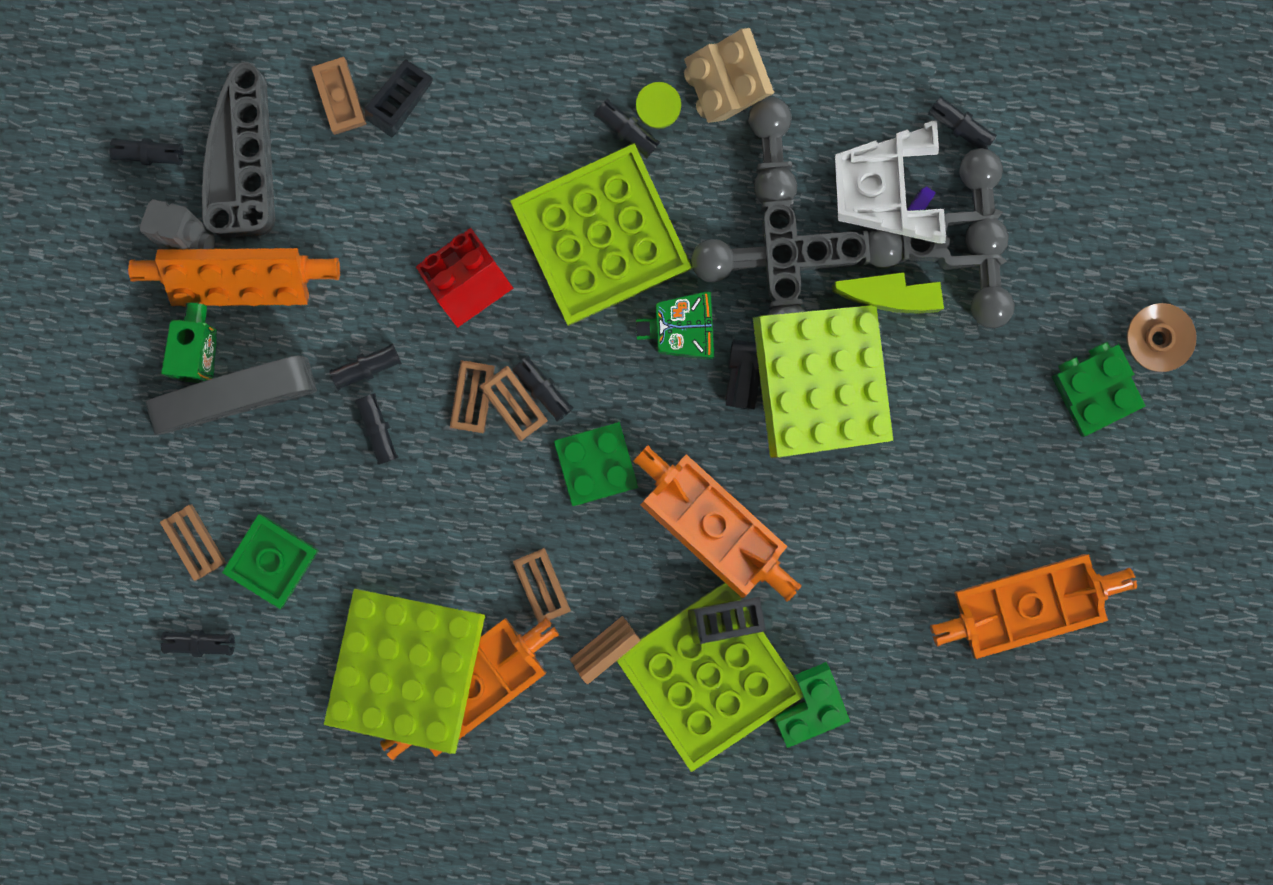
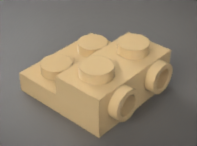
(727, 76)

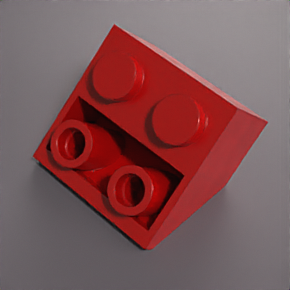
(464, 277)

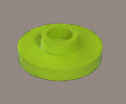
(658, 105)

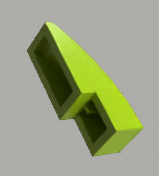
(892, 294)

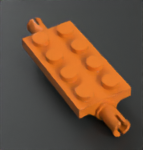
(234, 275)
(714, 526)
(1032, 606)
(501, 672)

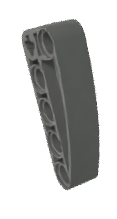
(225, 162)
(232, 394)

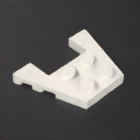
(873, 186)

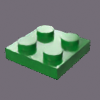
(596, 464)
(270, 561)

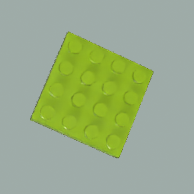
(601, 234)
(822, 380)
(404, 670)
(710, 690)

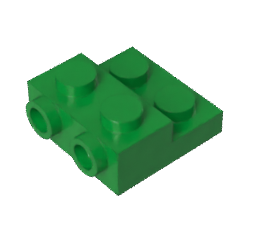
(1098, 388)

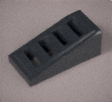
(391, 125)
(697, 623)

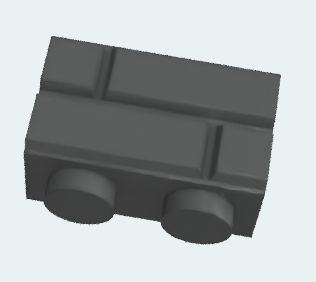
(175, 227)

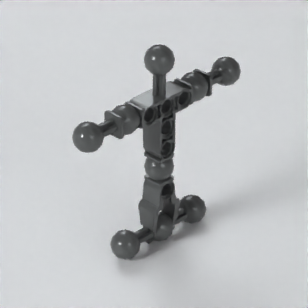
(776, 189)

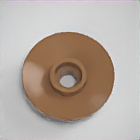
(1177, 335)

